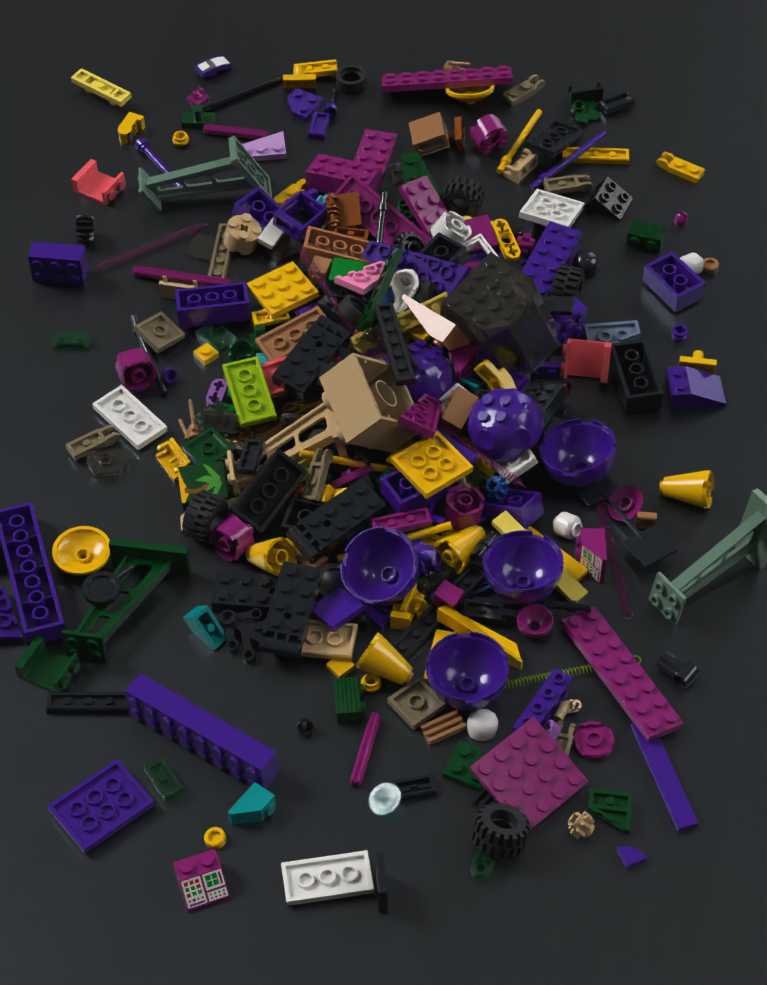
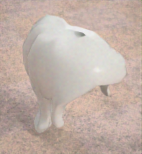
(401, 286)

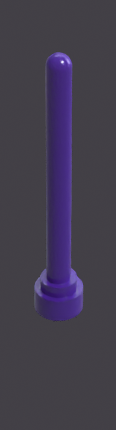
(143, 146)

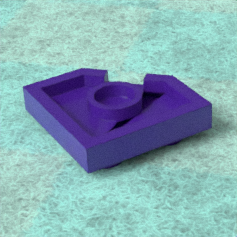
(303, 104)

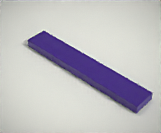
(666, 781)

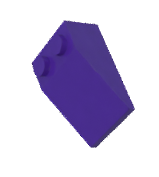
(258, 205)
(693, 388)
(520, 504)

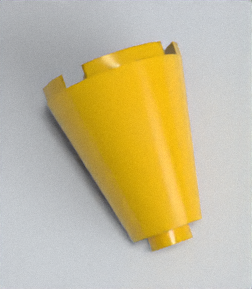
(689, 488)
(456, 548)
(271, 554)
(385, 661)

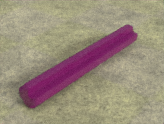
(234, 131)
(365, 749)

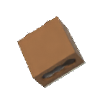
(429, 134)

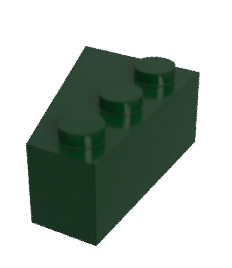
(413, 168)

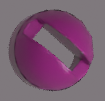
(681, 219)

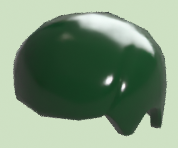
(241, 350)

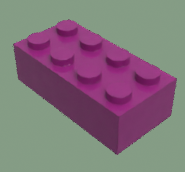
(329, 173)

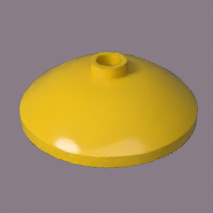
(470, 94)
(81, 543)

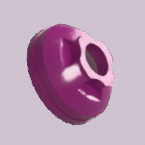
(535, 614)

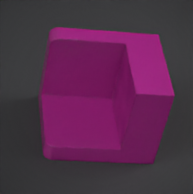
(449, 594)

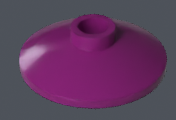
(622, 498)

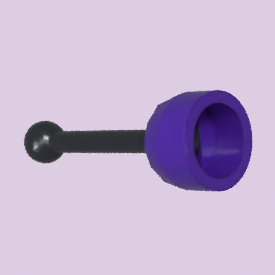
(331, 107)

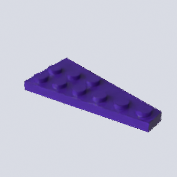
(439, 272)

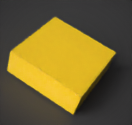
(400, 620)
(340, 668)

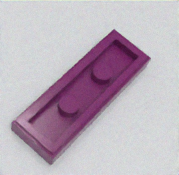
(405, 520)

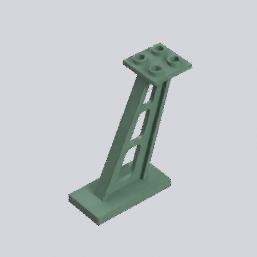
(239, 159)
(749, 542)

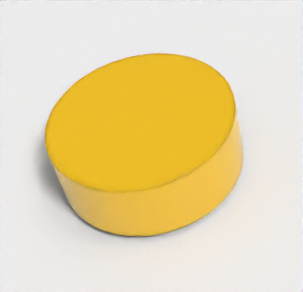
(215, 838)

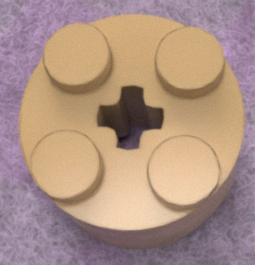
(242, 234)

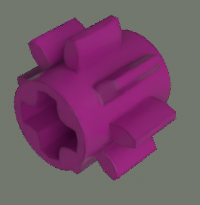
(526, 243)

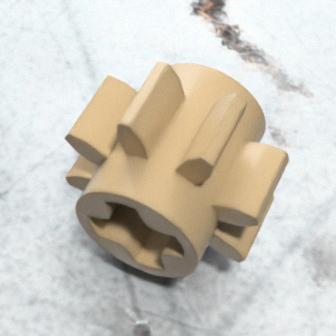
(581, 825)

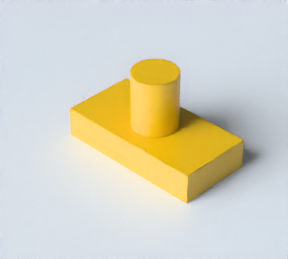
(299, 80)
(699, 362)

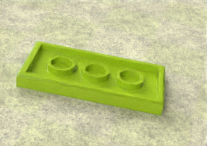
(249, 392)

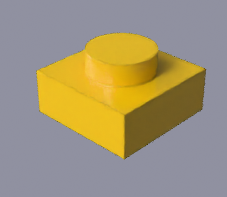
(206, 354)

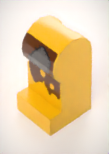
(130, 126)

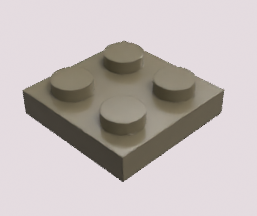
(159, 332)
(416, 703)

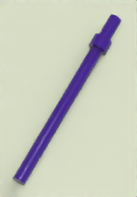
(568, 160)

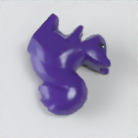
(427, 556)

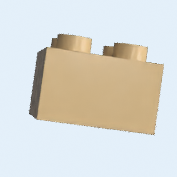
(367, 403)

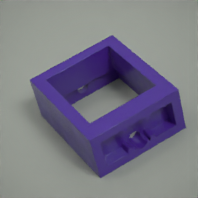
(293, 227)

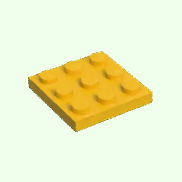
(282, 290)
(432, 464)

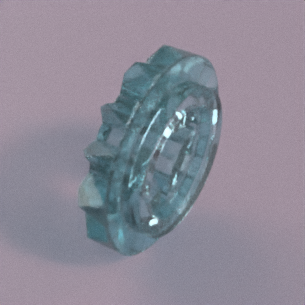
(379, 793)

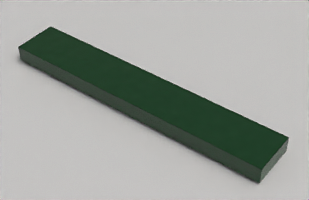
(380, 289)

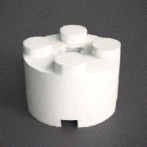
(452, 226)

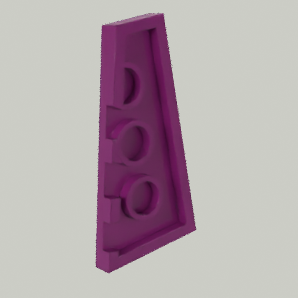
(422, 416)

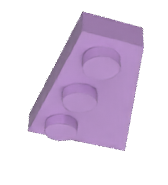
(267, 148)

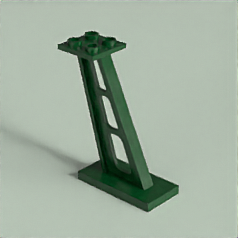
(145, 557)

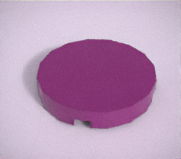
(593, 741)

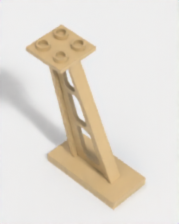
(291, 432)

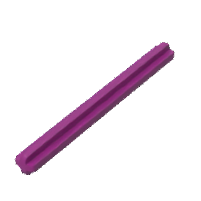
(177, 276)

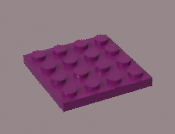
(529, 772)

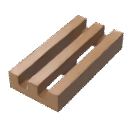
(441, 724)

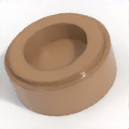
(710, 266)

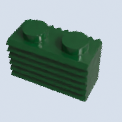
(646, 235)
(347, 699)

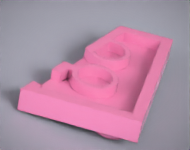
(363, 280)

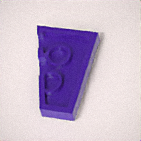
(8, 623)

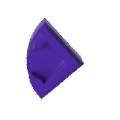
(630, 856)

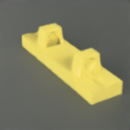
(101, 87)

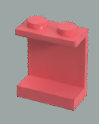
(97, 185)
(586, 359)

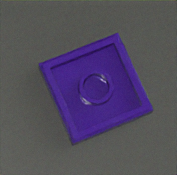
(337, 609)

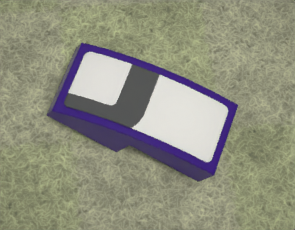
(210, 66)

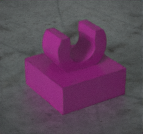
(198, 97)

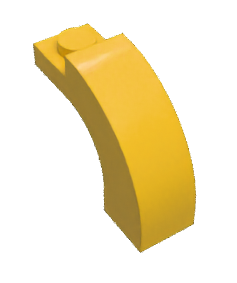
(494, 377)

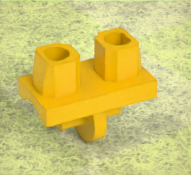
(411, 602)

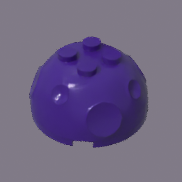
(434, 373)
(504, 424)
(578, 452)
(380, 566)
(523, 566)
(467, 670)

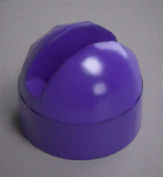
(172, 374)

